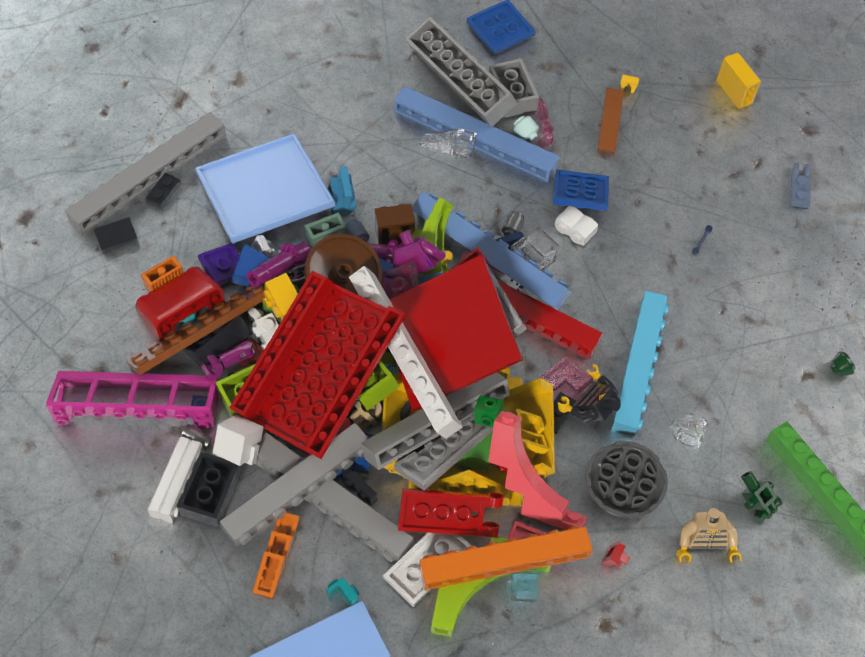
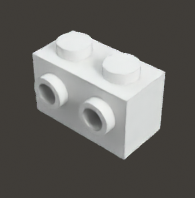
(265, 328)

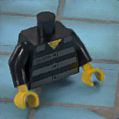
(595, 402)

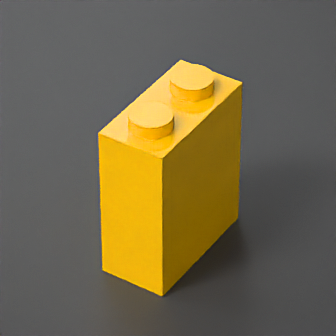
(738, 80)

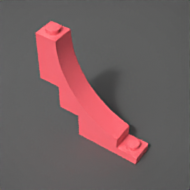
(539, 499)

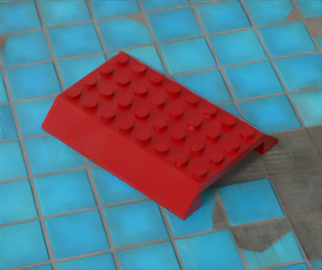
(317, 364)

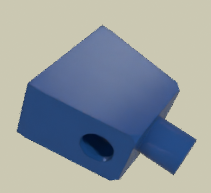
(247, 261)

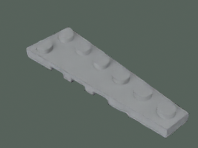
(437, 457)

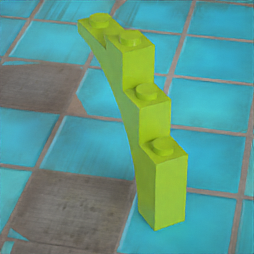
(435, 229)
(454, 597)

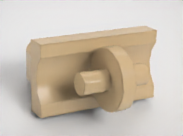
(365, 418)

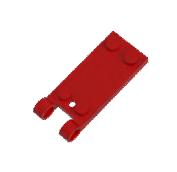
(447, 512)

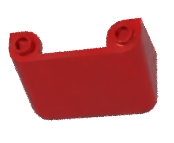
(178, 300)

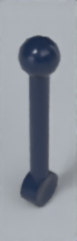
(708, 229)

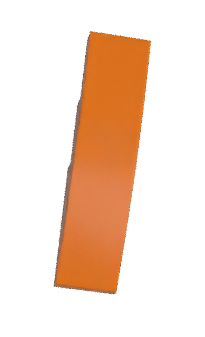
(276, 555)

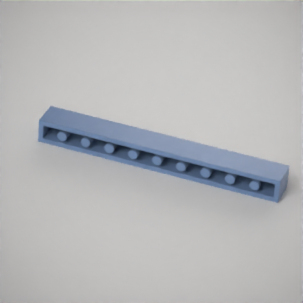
(488, 140)
(498, 254)

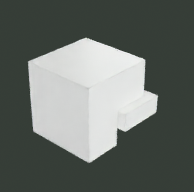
(238, 440)

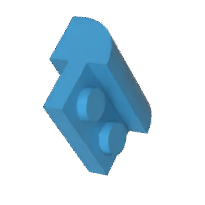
(342, 192)

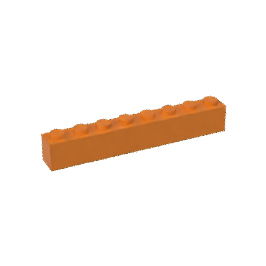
(505, 557)

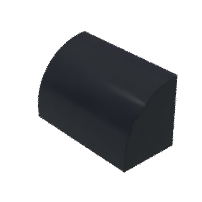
(115, 233)

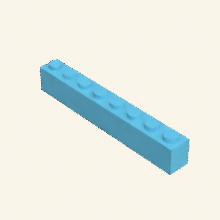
(639, 363)

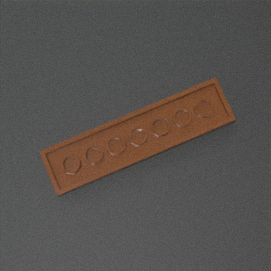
(191, 332)

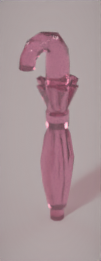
(547, 129)

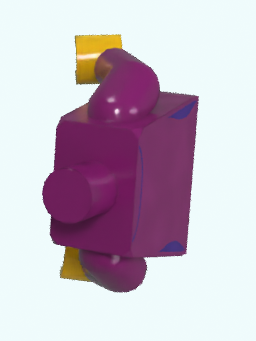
(420, 251)

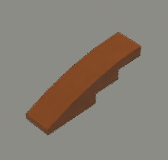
(610, 120)

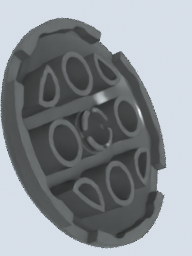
(628, 462)

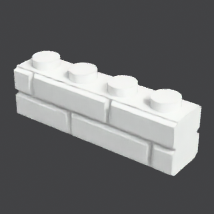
(174, 480)

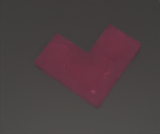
(567, 372)

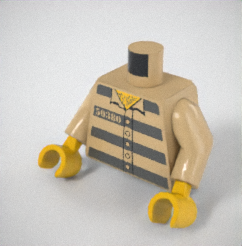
(708, 531)

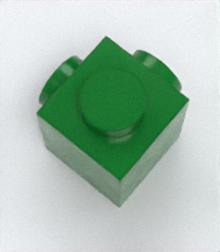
(487, 410)

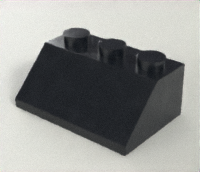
(219, 341)

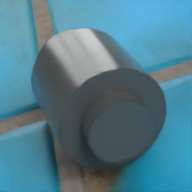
(513, 223)

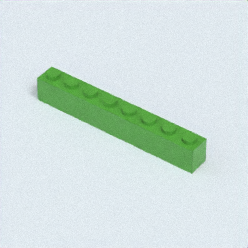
(820, 483)

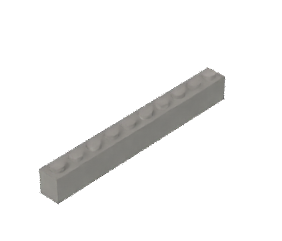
(145, 173)
(339, 503)

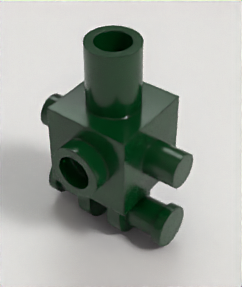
(760, 497)

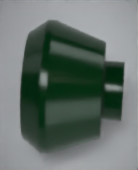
(842, 364)

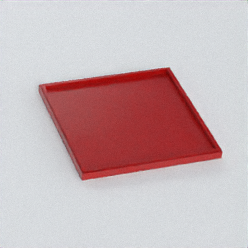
(458, 327)

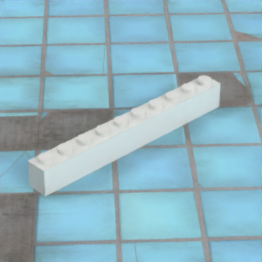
(411, 361)

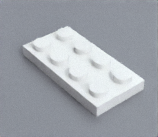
(406, 574)

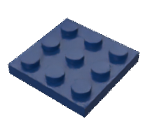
(500, 27)
(581, 190)

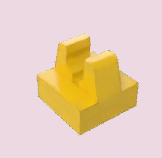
(630, 81)

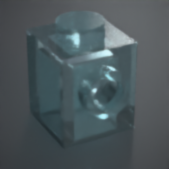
(523, 587)

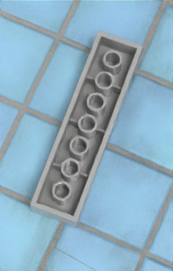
(461, 71)

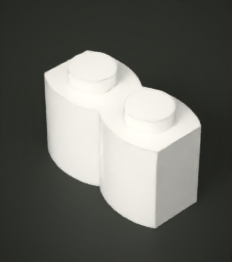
(576, 225)

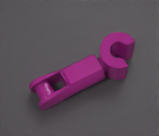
(227, 359)

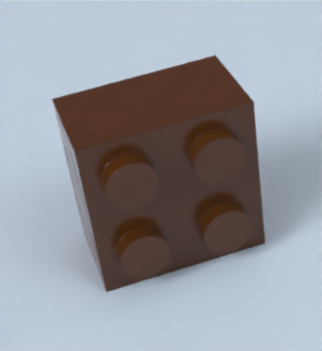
(392, 222)

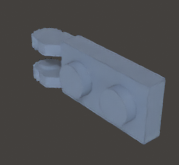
(800, 187)

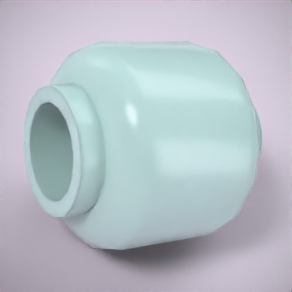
(526, 128)

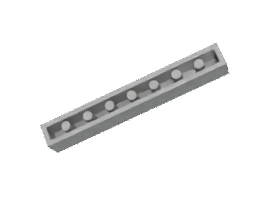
(417, 428)
(293, 487)

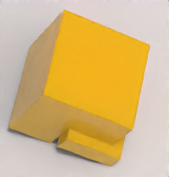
(530, 431)

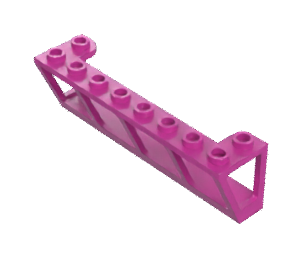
(63, 411)

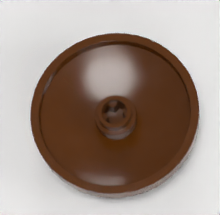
(340, 257)

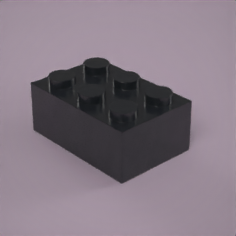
(209, 489)

